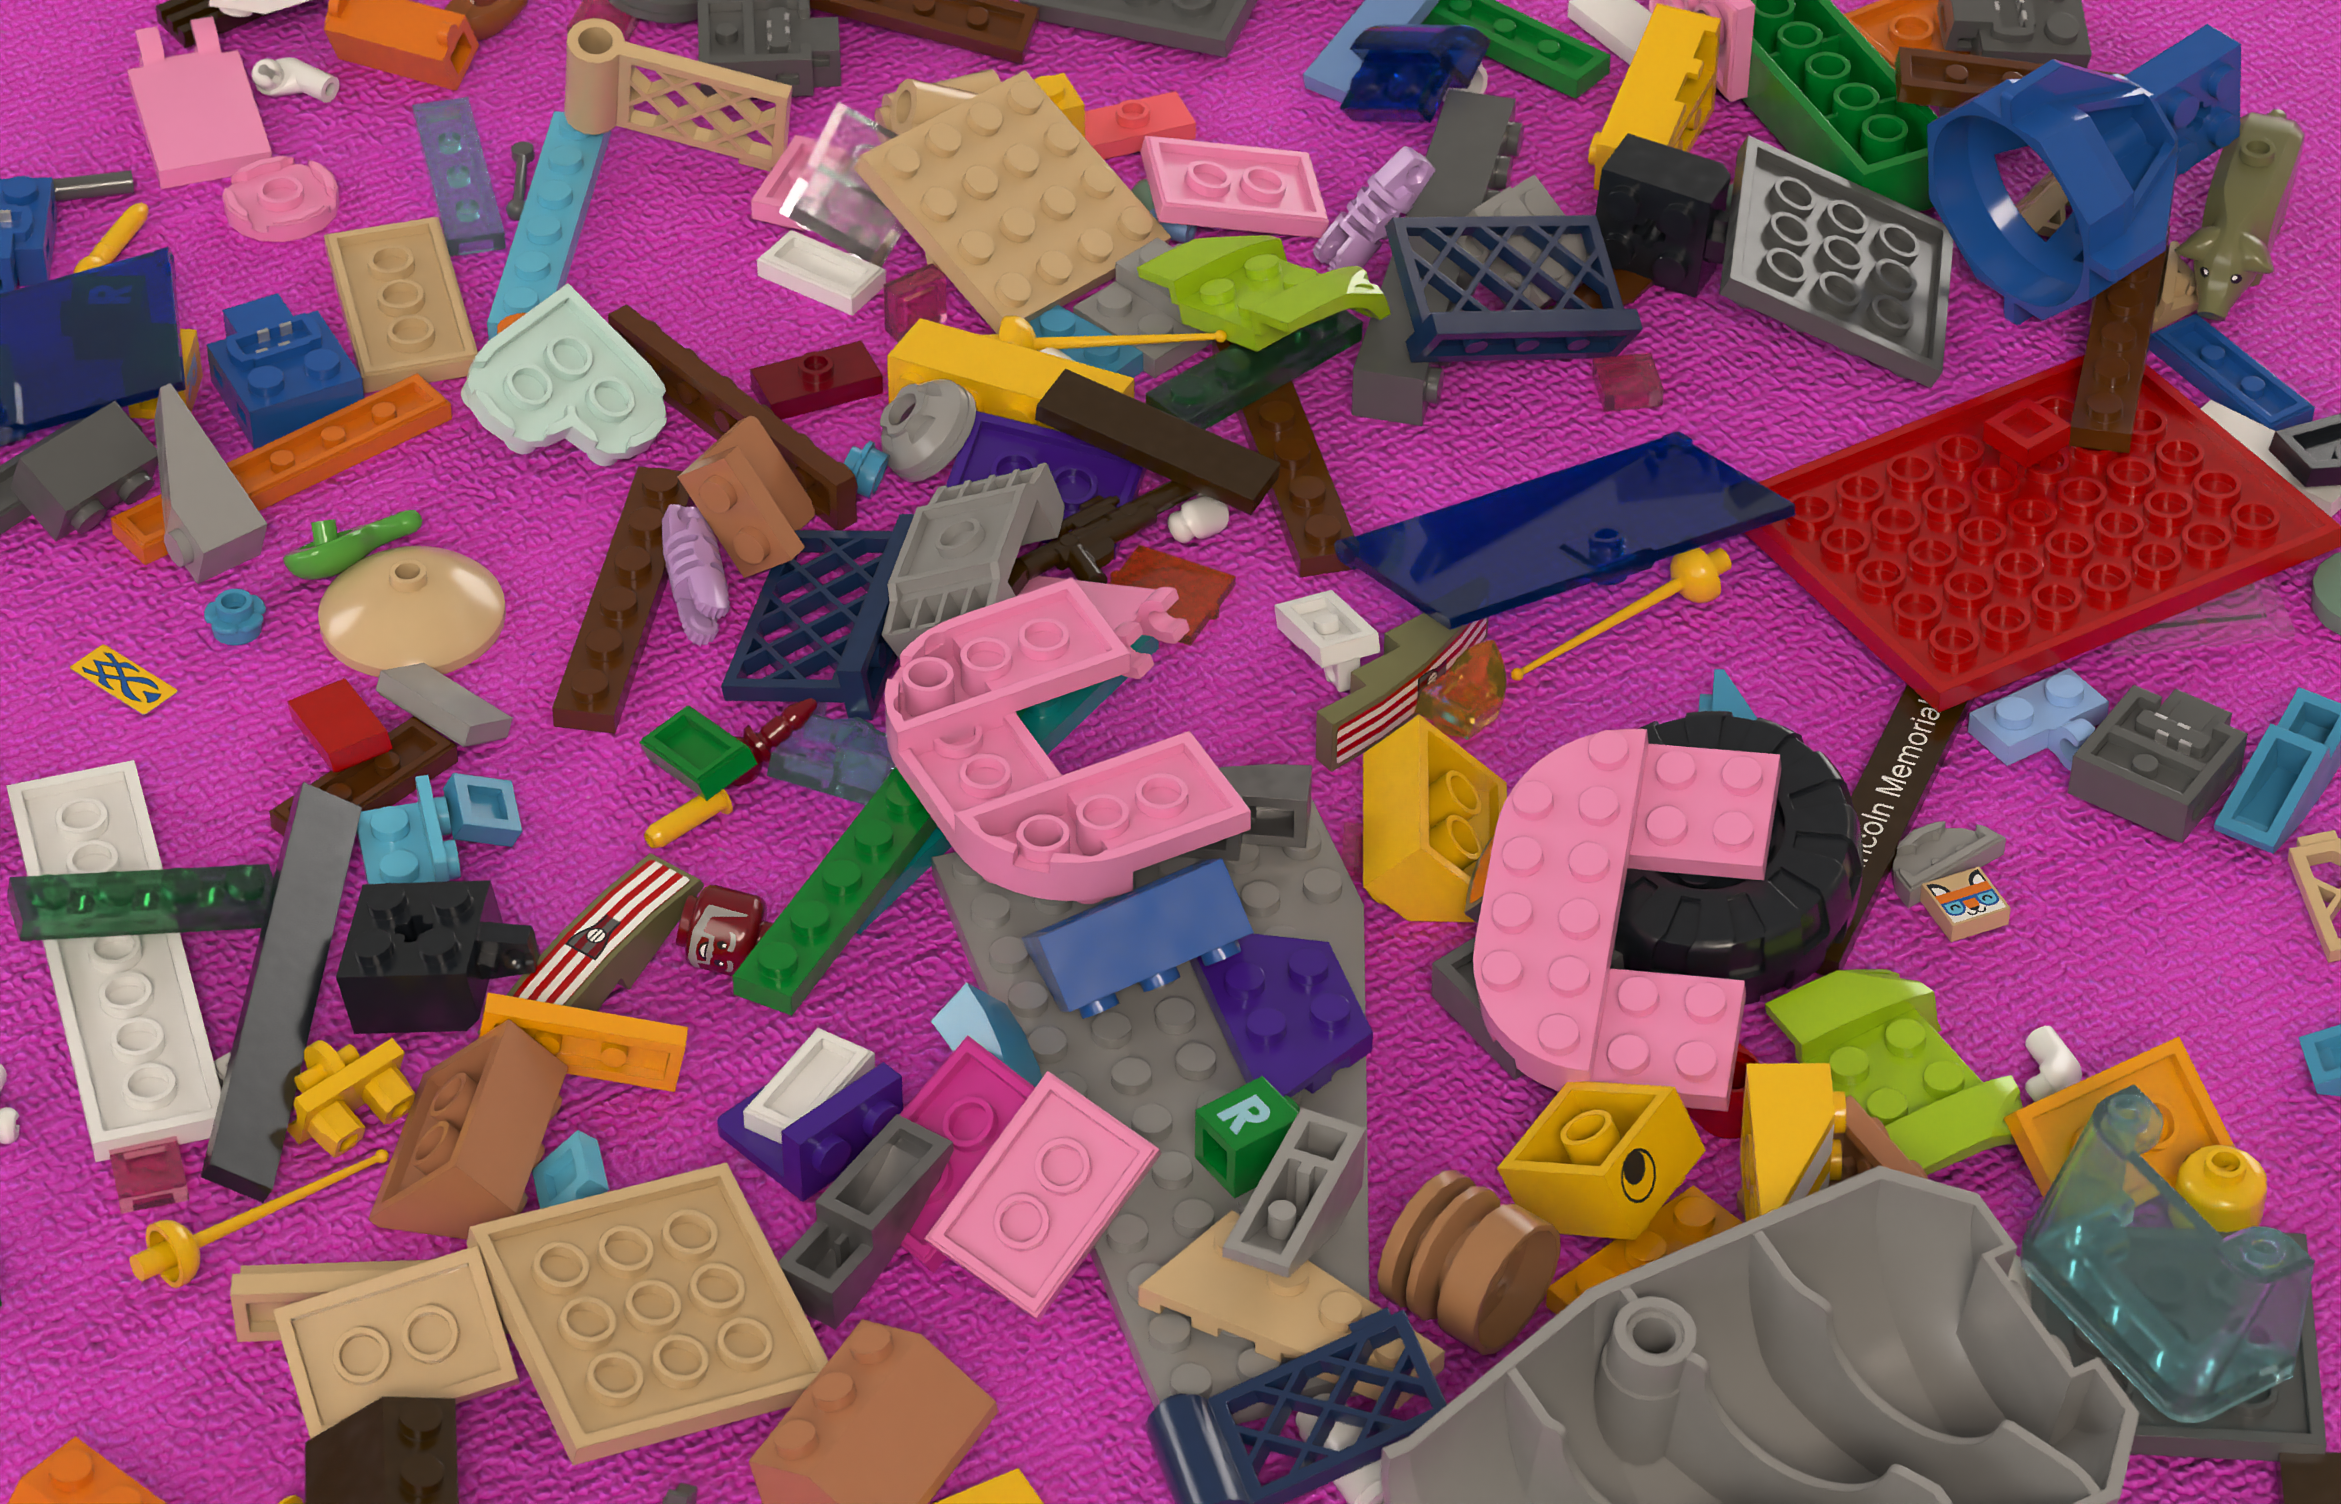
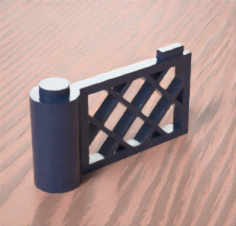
(1206, 1450)

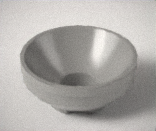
(926, 427)

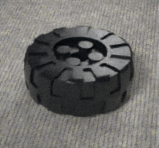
(1749, 928)

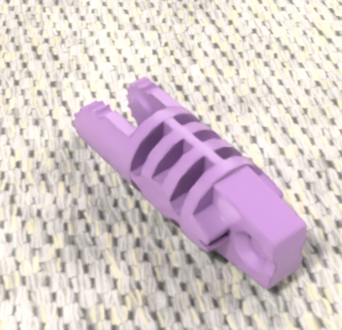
(1391, 191)
(694, 572)

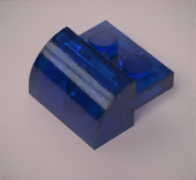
(1410, 70)

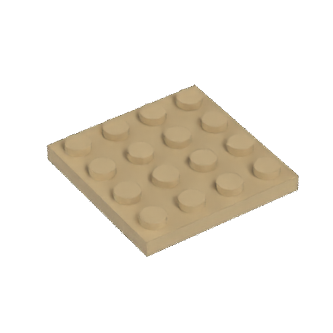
(1010, 201)
(649, 1312)

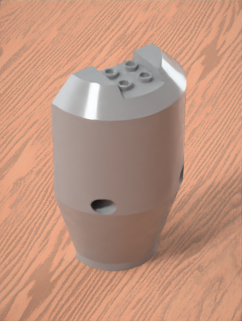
(1791, 1361)

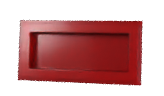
(340, 725)

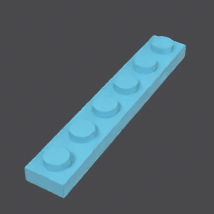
(549, 220)

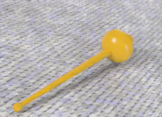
(1019, 332)
(1692, 575)
(175, 1251)

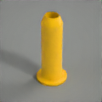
(686, 818)

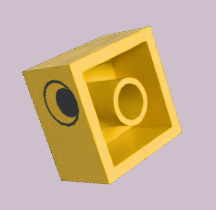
(1603, 1158)

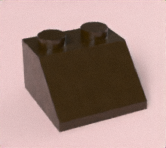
(386, 1455)

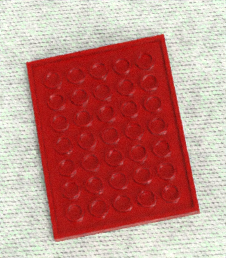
(1998, 576)

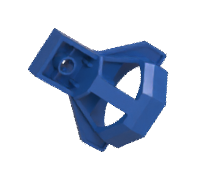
(2111, 149)

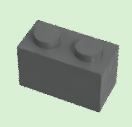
(86, 472)

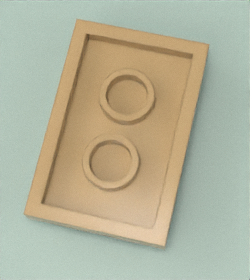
(397, 1336)

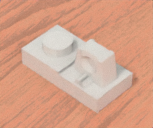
(1328, 634)

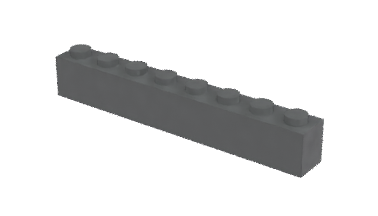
(1471, 166)

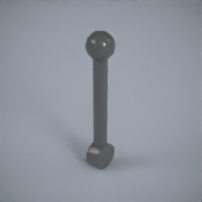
(521, 154)

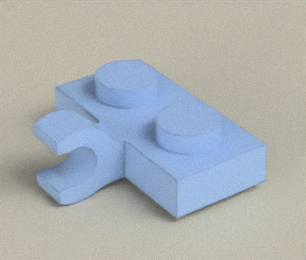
(2048, 714)

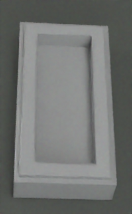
(443, 704)

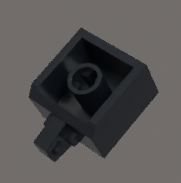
(1663, 213)
(427, 955)

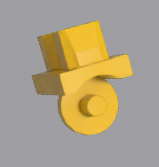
(342, 1083)

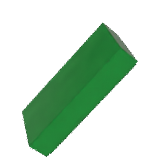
(698, 752)

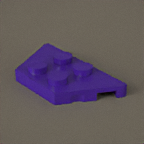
(1286, 1011)

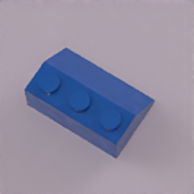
(1140, 937)

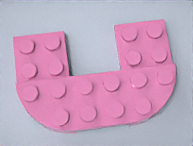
(996, 787)
(1558, 903)

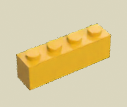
(998, 374)

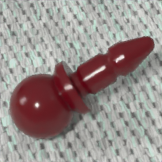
(772, 735)

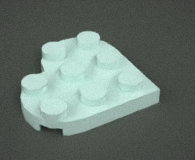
(566, 378)

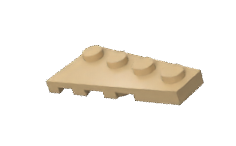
(1274, 1311)

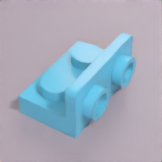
(407, 841)

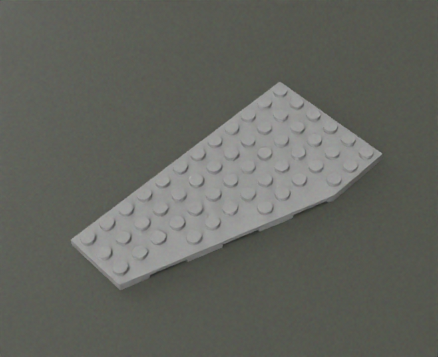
(1160, 1062)

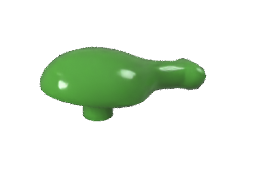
(335, 552)

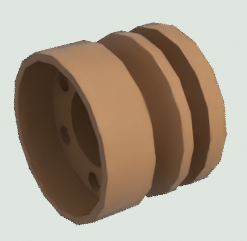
(1469, 1262)

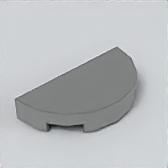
(1940, 852)

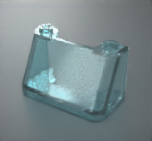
(2154, 1283)

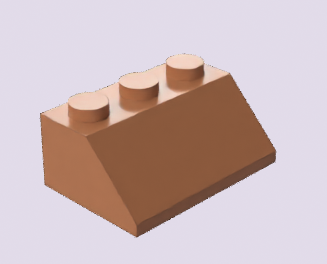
(472, 1136)
(874, 1425)

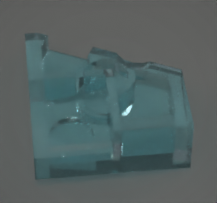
(834, 757)

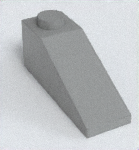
(205, 509)
(1300, 1195)

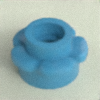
(868, 467)
(235, 616)

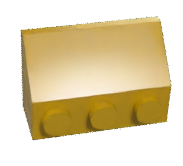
(1425, 821)

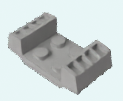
(966, 547)

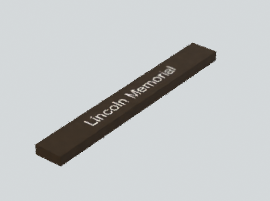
(1893, 795)

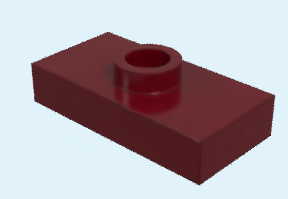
(817, 380)

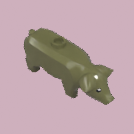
(2244, 210)

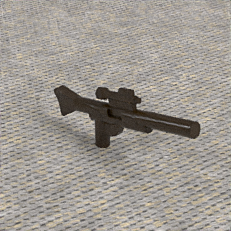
(1095, 533)

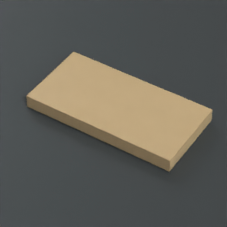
(401, 303)

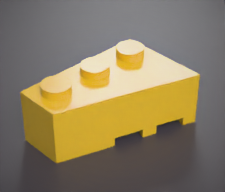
(1667, 86)

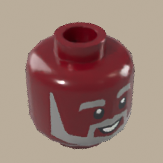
(721, 928)

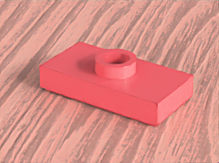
(1123, 126)

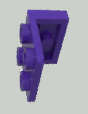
(825, 1138)

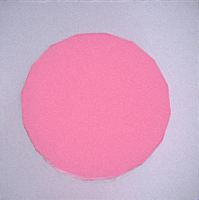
(281, 199)

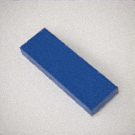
(2229, 374)

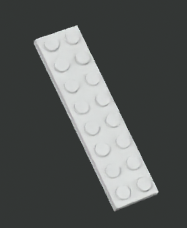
(120, 998)

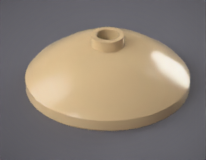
(412, 610)

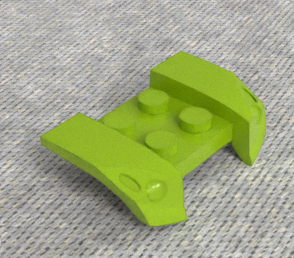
(1254, 290)
(1896, 1065)

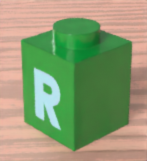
(1242, 1134)

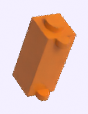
(402, 39)

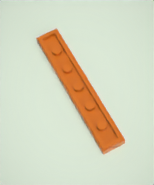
(306, 456)

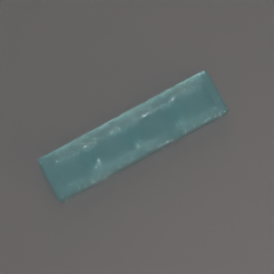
(458, 176)

